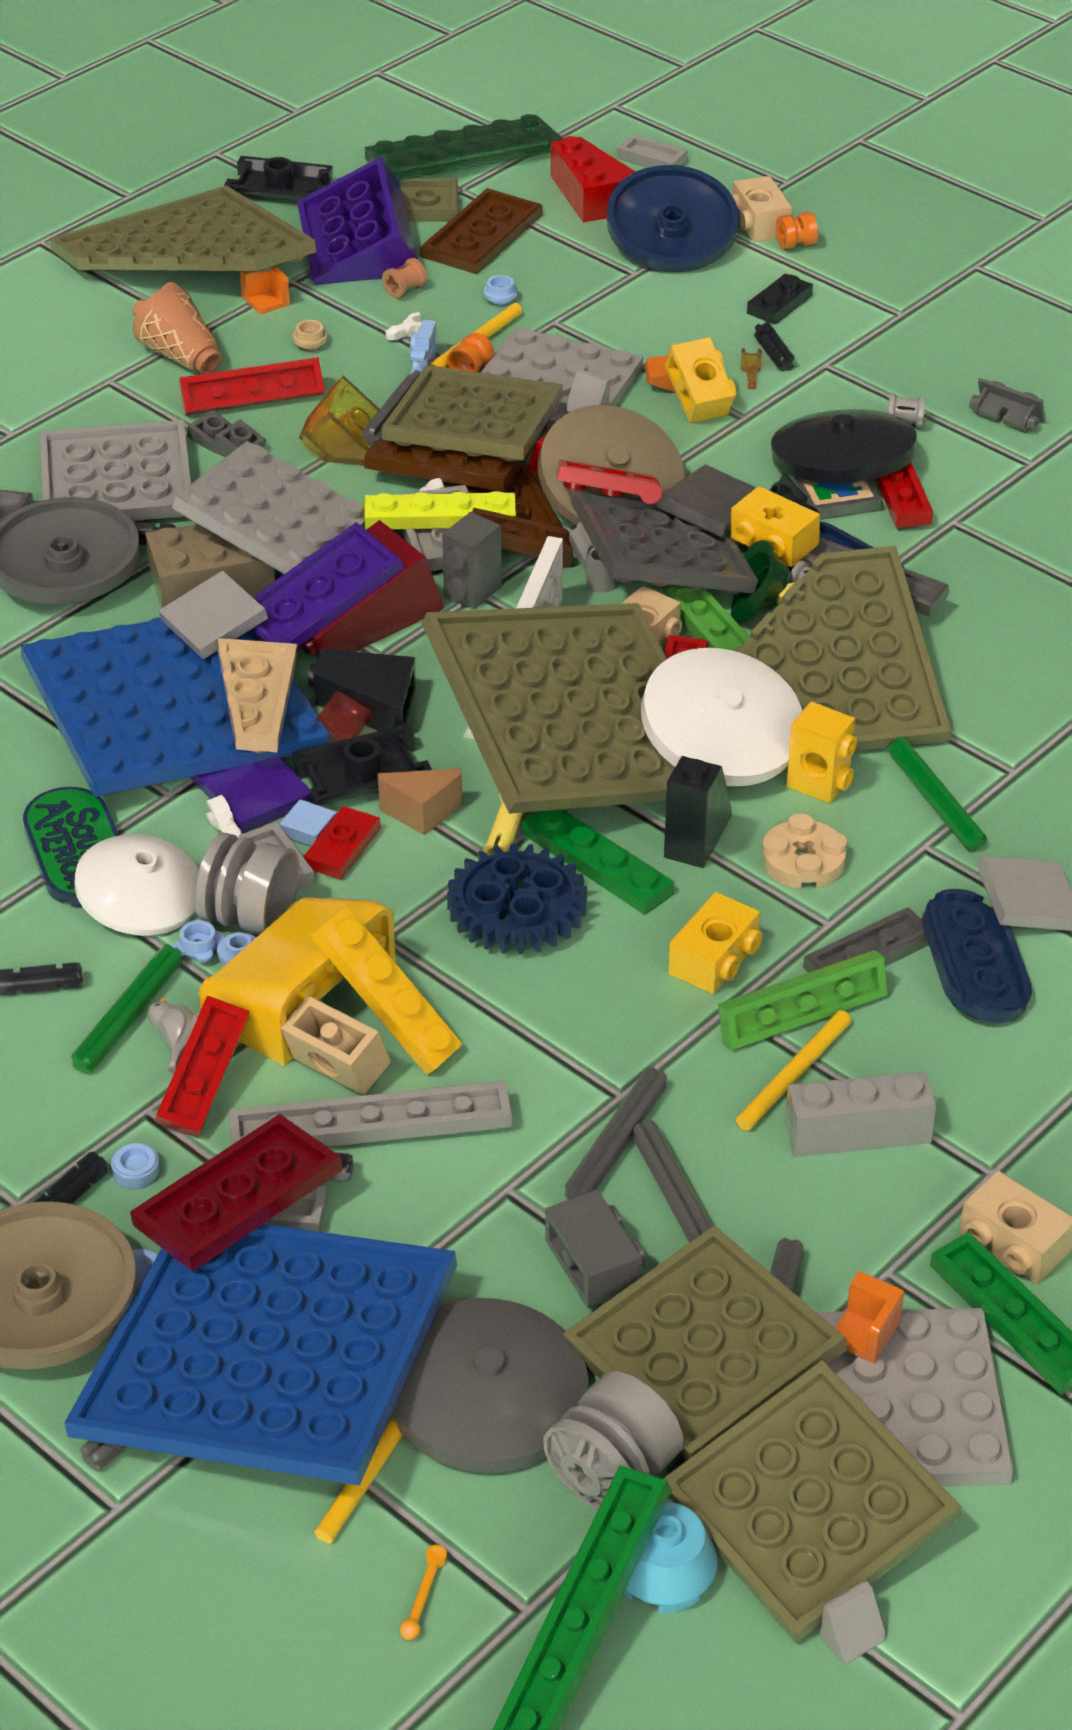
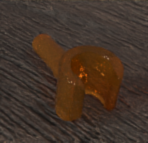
(751, 365)

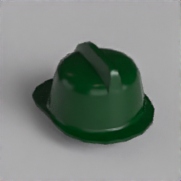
(772, 579)

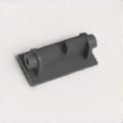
(1022, 409)

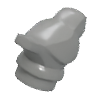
(174, 1025)

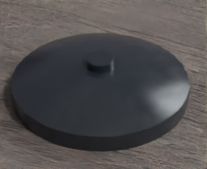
(844, 446)

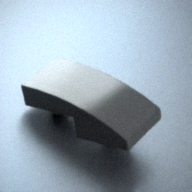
(221, 436)

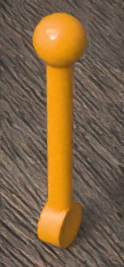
(436, 1558)

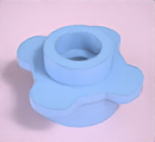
(198, 940)

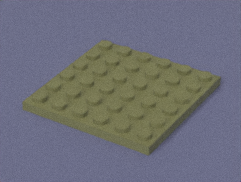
(556, 701)

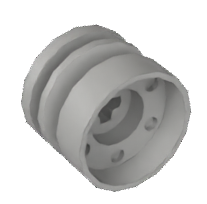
(245, 883)
(612, 1426)

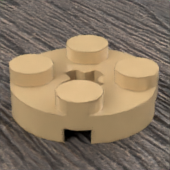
(801, 833)

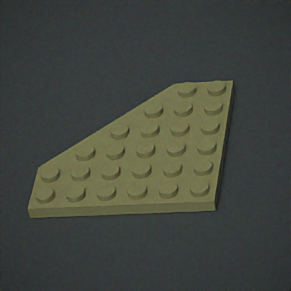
(193, 233)
(856, 647)

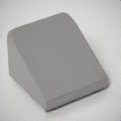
(588, 390)
(852, 1623)

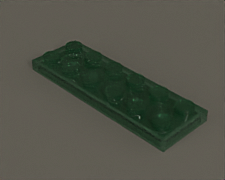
(465, 147)

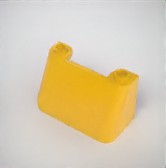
(287, 966)

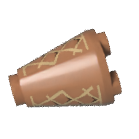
(176, 329)

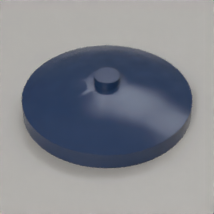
(672, 218)

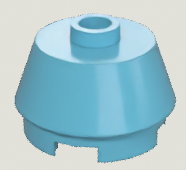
(675, 1562)

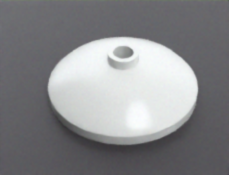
(137, 884)

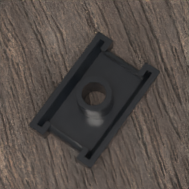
(279, 178)
(353, 764)

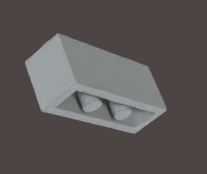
(860, 1114)

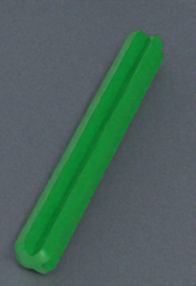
(937, 794)
(126, 1009)

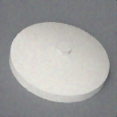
(722, 712)

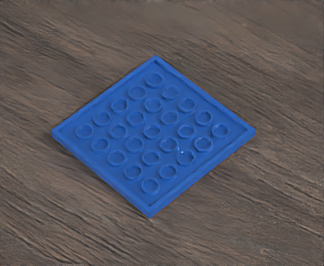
(148, 707)
(268, 1353)

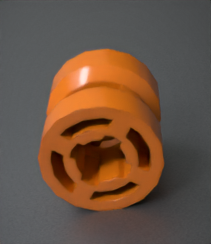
(796, 230)
(471, 353)

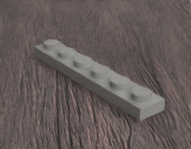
(387, 1114)

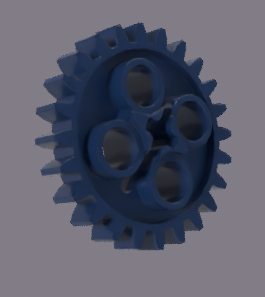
(517, 898)

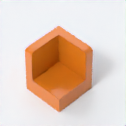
(265, 290)
(870, 1316)

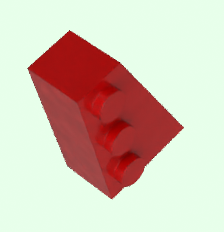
(585, 176)

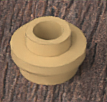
(309, 335)

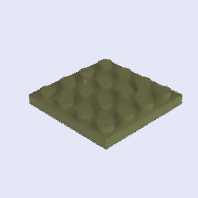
(473, 413)
(707, 1336)
(811, 1498)

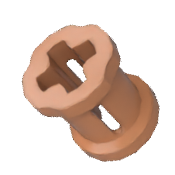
(405, 277)

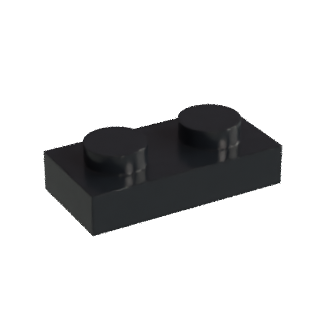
(779, 298)

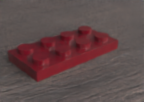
(236, 1192)

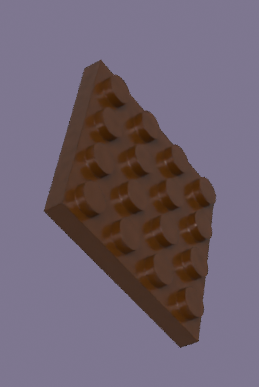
(448, 465)

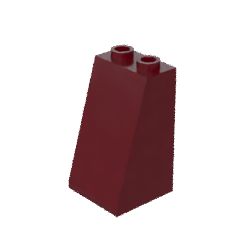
(387, 609)

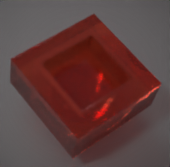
(344, 717)

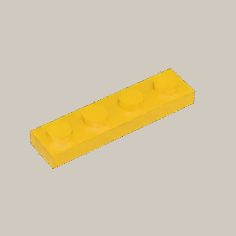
(386, 990)

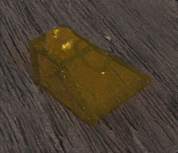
(337, 425)

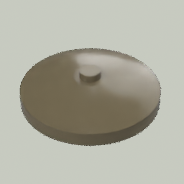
(608, 439)
(61, 1283)

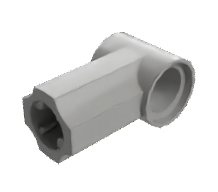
(596, 573)

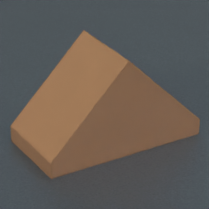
(420, 797)

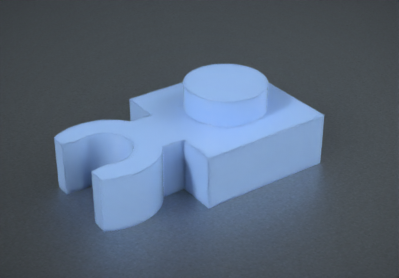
(423, 345)

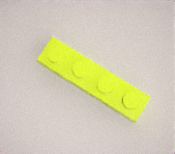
(432, 510)

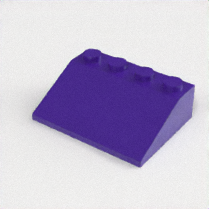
(357, 226)

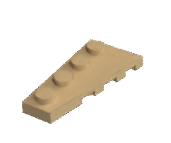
(257, 690)

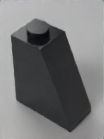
(374, 680)
(695, 811)

